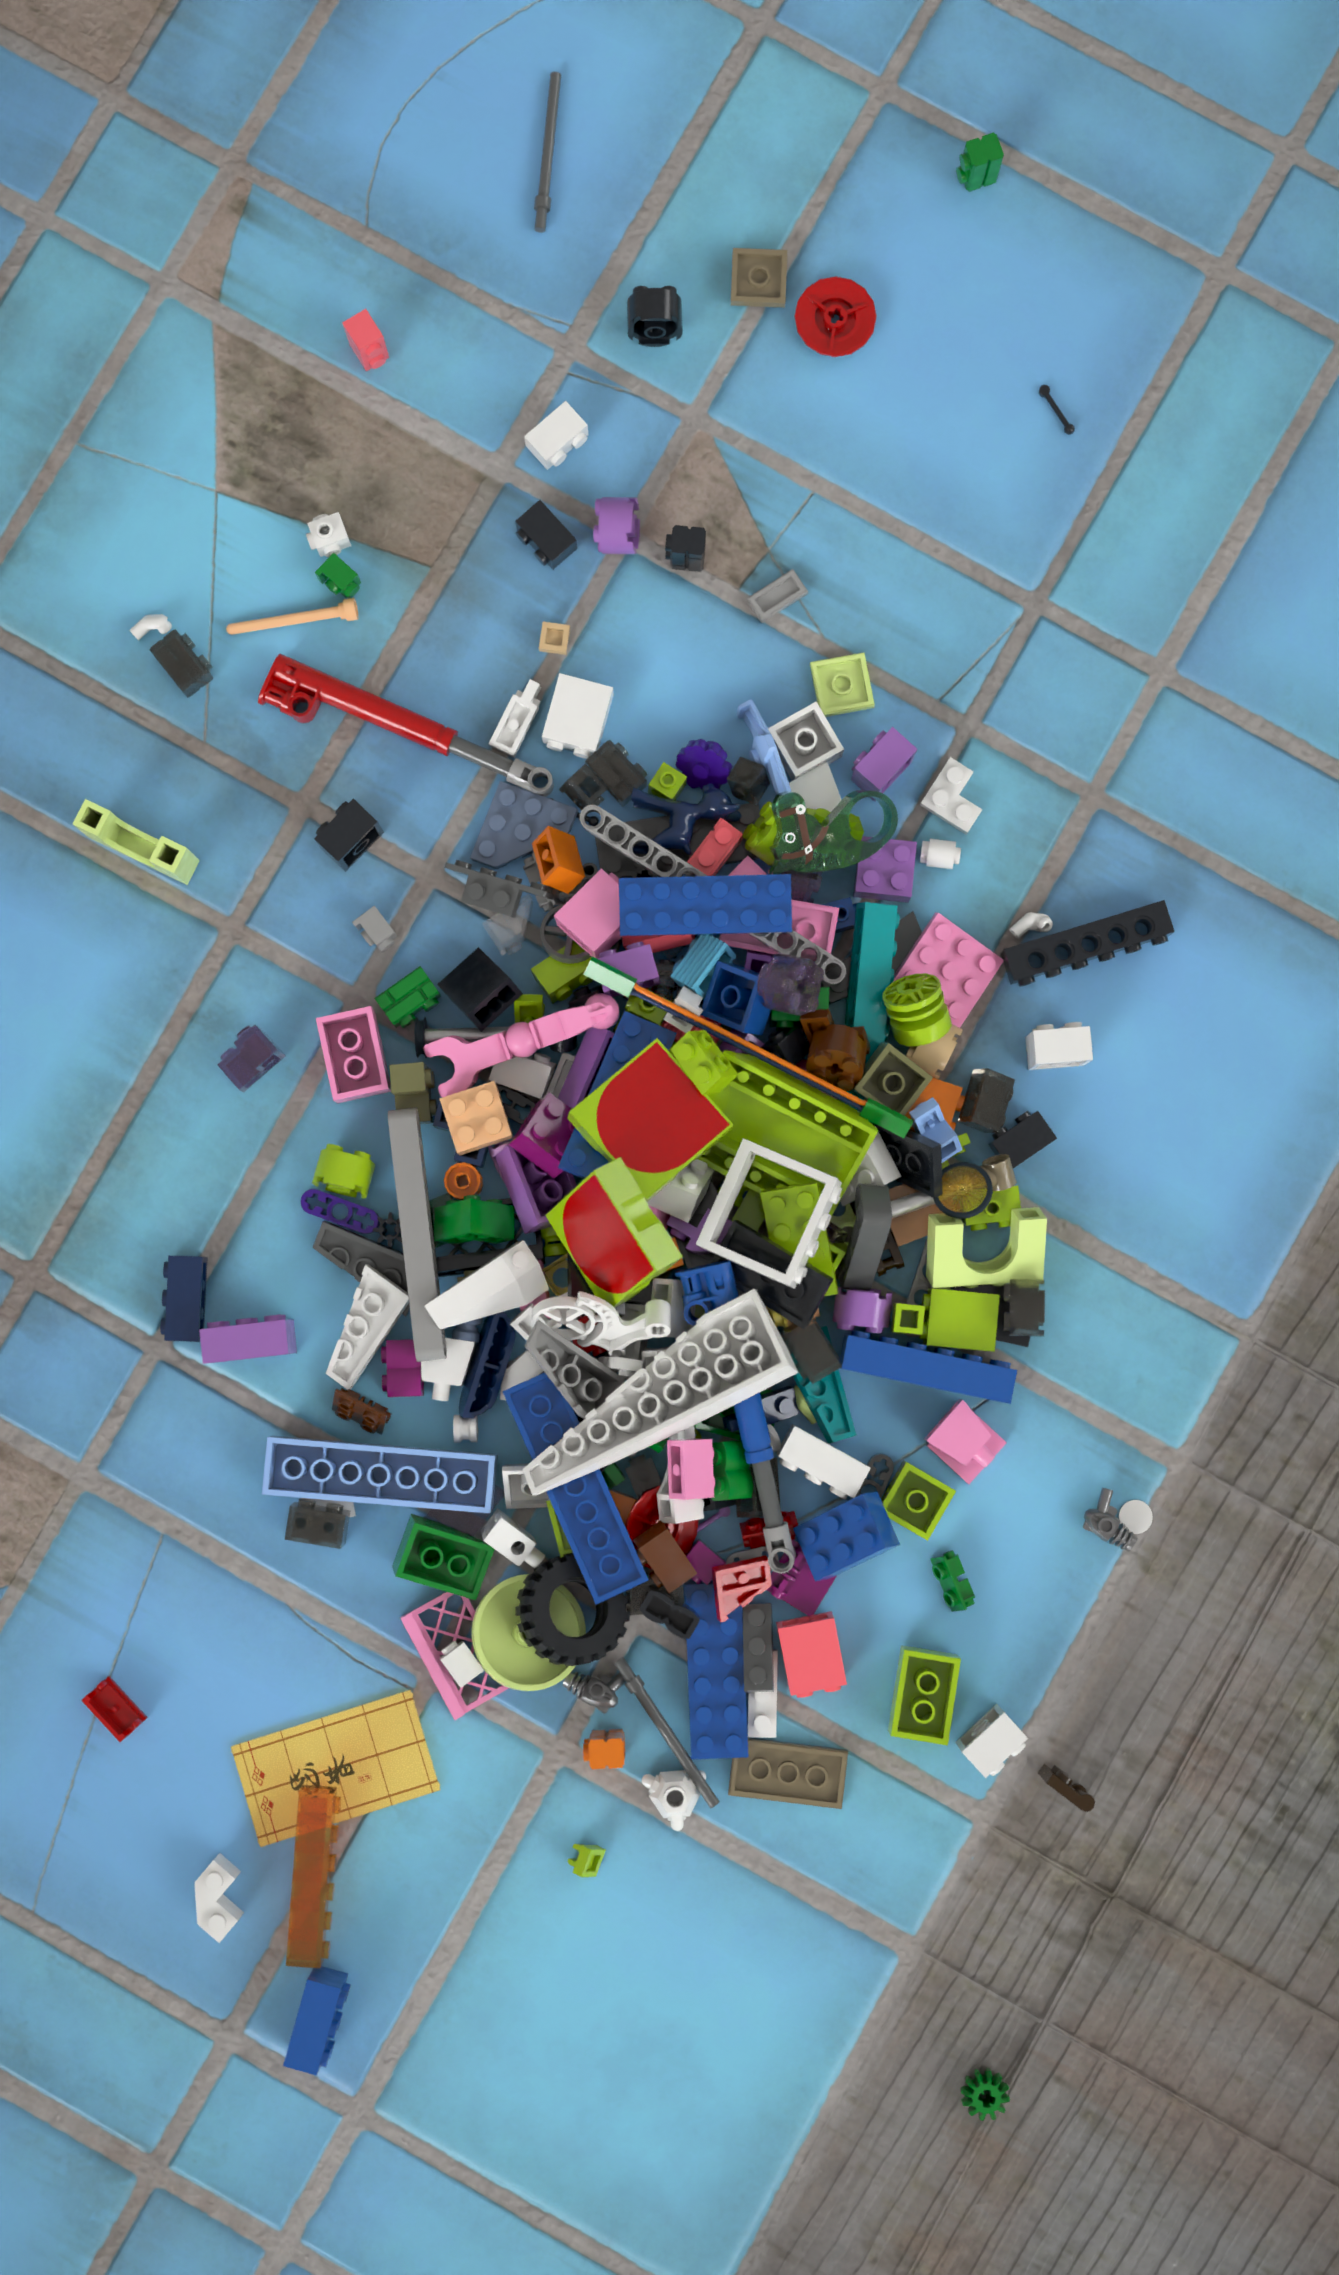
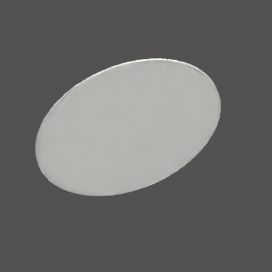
(1136, 1516)

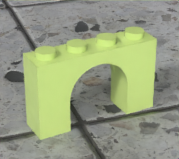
(155, 853)
(1020, 1259)

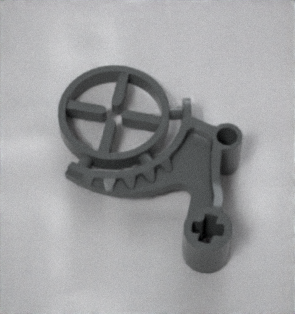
(590, 870)

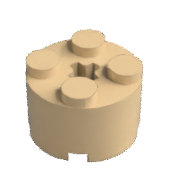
(936, 1054)

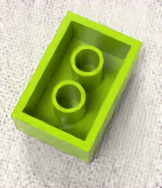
(924, 1695)

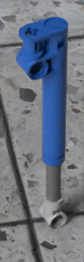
(712, 1288)

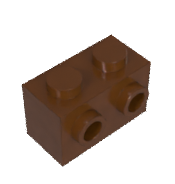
(664, 1556)

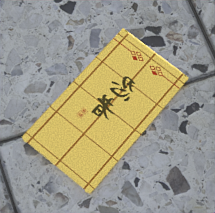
(367, 1752)

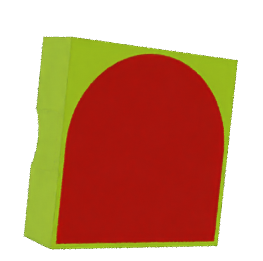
(650, 1119)
(613, 1234)

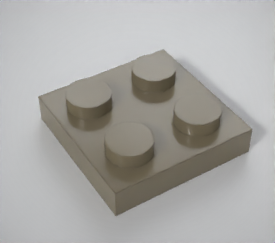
(759, 277)

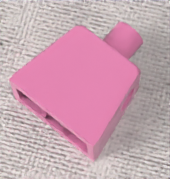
(961, 1436)

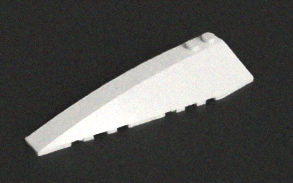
(707, 1370)

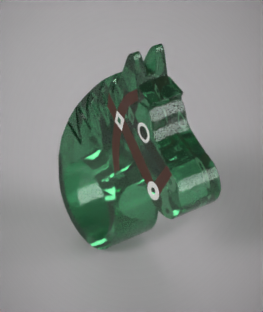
(815, 847)

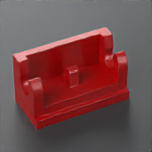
(114, 1709)

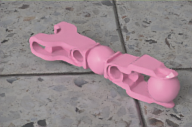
(519, 1040)

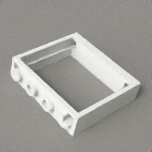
(729, 1192)

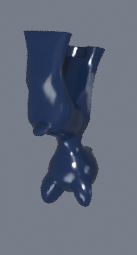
(678, 836)

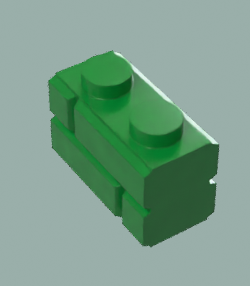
(980, 162)
(408, 998)

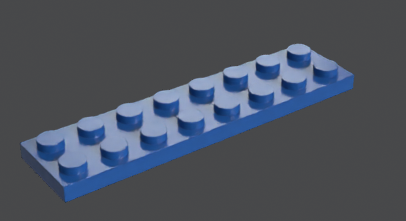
(583, 1504)

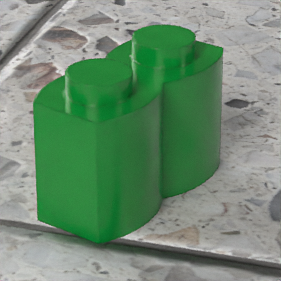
(731, 1472)

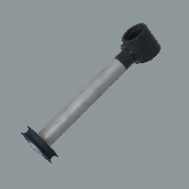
(424, 1036)

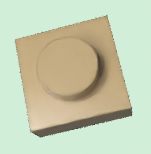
(554, 638)

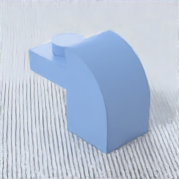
(931, 1124)

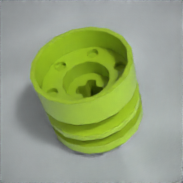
(917, 1009)

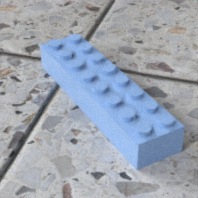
(380, 1474)

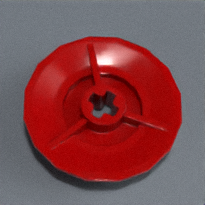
(831, 298)
(645, 1515)

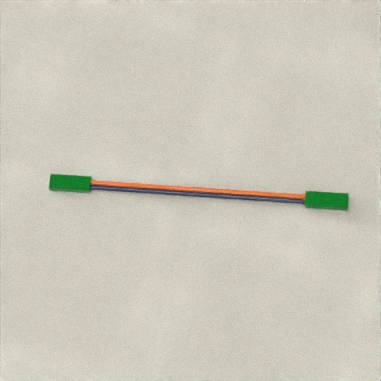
(871, 1110)

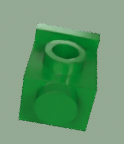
(338, 577)

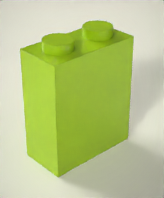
(960, 1319)

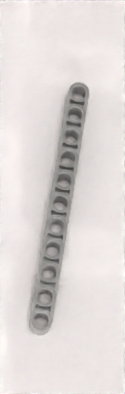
(681, 867)

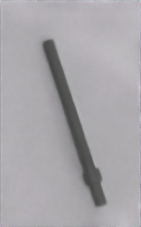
(542, 200)
(635, 1685)

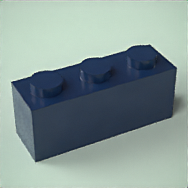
(184, 1298)

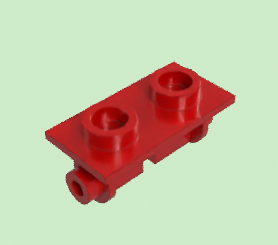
(753, 1533)

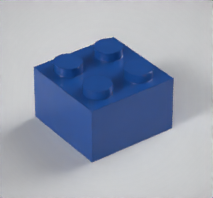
(735, 999)

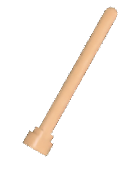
(345, 610)

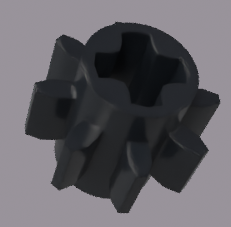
(382, 1230)

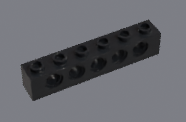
(1154, 916)

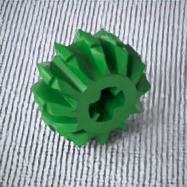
(990, 2104)

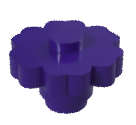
(703, 763)

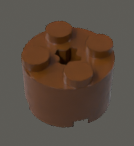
(837, 1056)

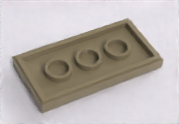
(790, 1773)

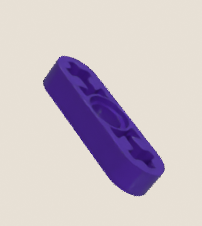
(323, 1197)

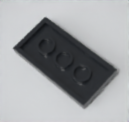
(793, 1304)

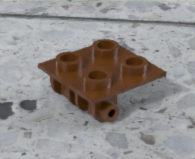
(348, 1406)

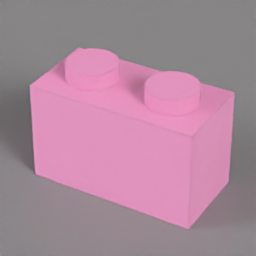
(690, 1469)

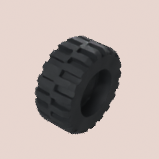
(541, 1630)

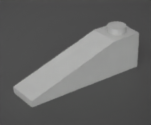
(573, 1371)

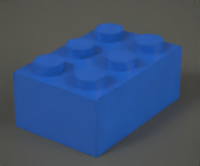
(846, 1536)
(317, 2020)

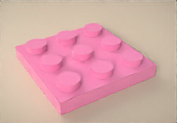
(956, 960)

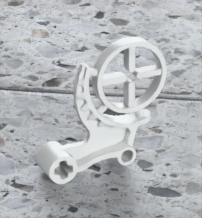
(611, 1331)

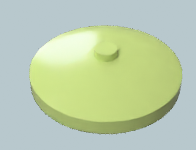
(502, 1646)

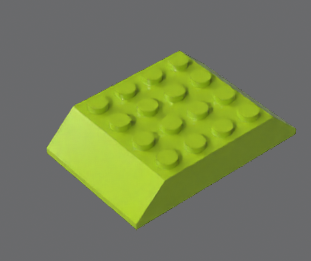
(791, 1121)

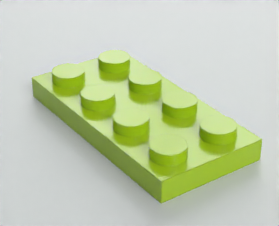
(787, 1216)

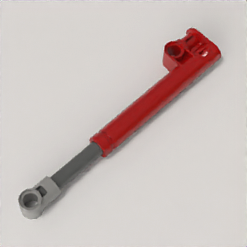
(294, 683)

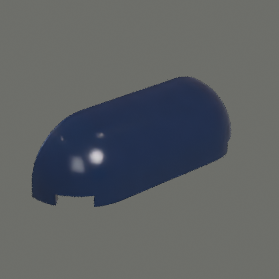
(487, 1366)

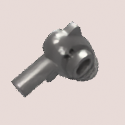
(1106, 1525)
(595, 1692)

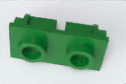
(946, 1569)

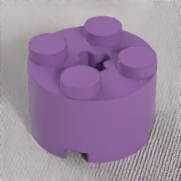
(618, 525)
(862, 1309)

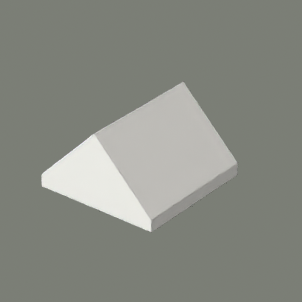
(517, 1489)

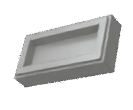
(777, 596)

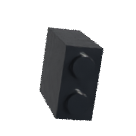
(480, 989)

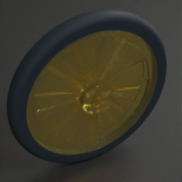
(965, 1190)

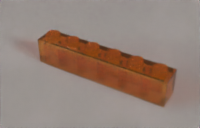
(311, 1876)

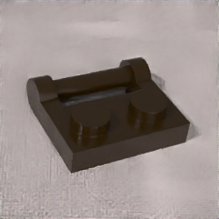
(1062, 1784)

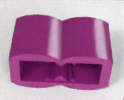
(403, 1370)

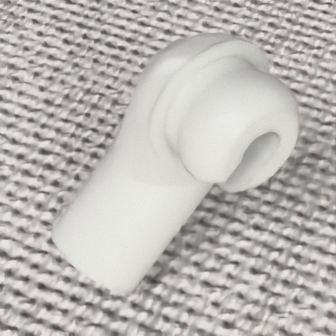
(151, 622)

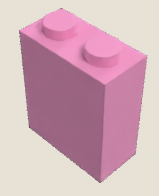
(593, 914)

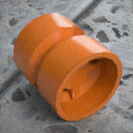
(463, 1180)

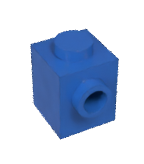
(846, 914)

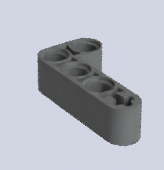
(867, 1237)

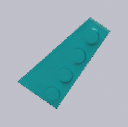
(828, 1403)

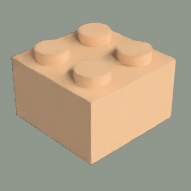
(476, 1118)

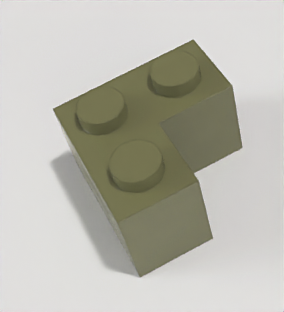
(412, 1088)

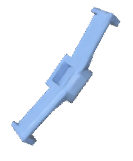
(764, 748)

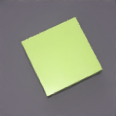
(842, 684)

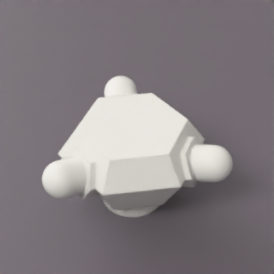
(673, 1795)

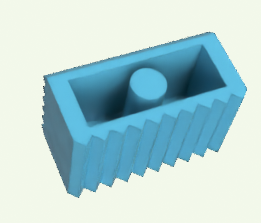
(699, 963)

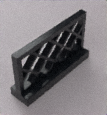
(457, 1264)

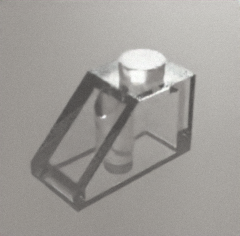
(510, 932)

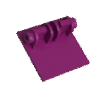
(798, 1585)

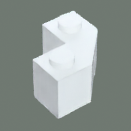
(214, 1910)

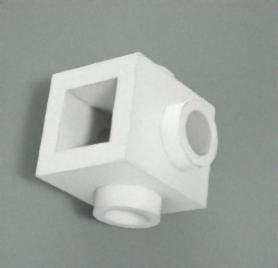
(327, 534)

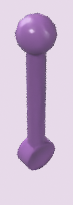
(722, 1512)

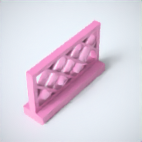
(430, 1655)

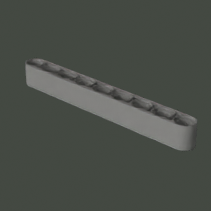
(416, 1231)

